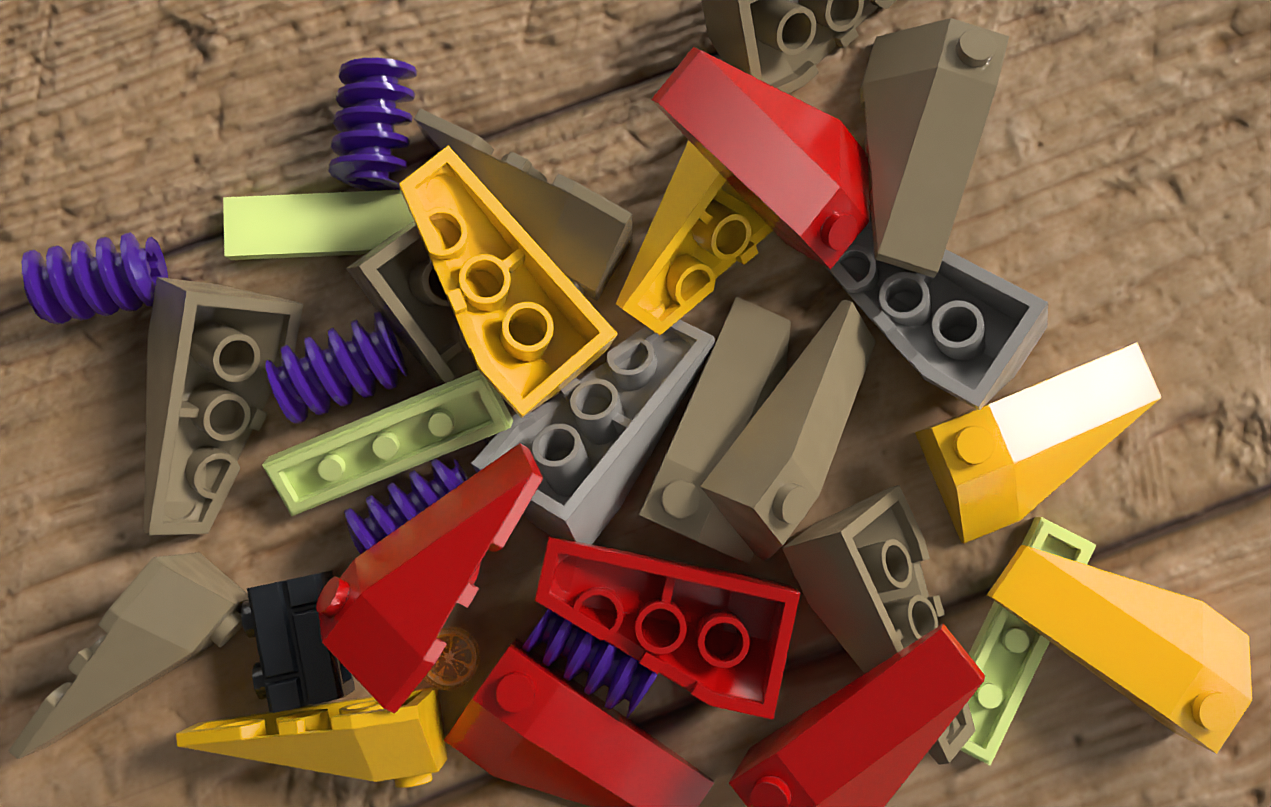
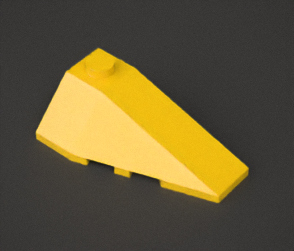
(689, 244)
(510, 299)
(1025, 445)
(1142, 640)
(337, 738)

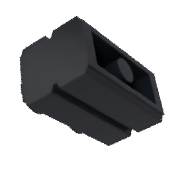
(293, 660)

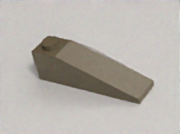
(783, 38)

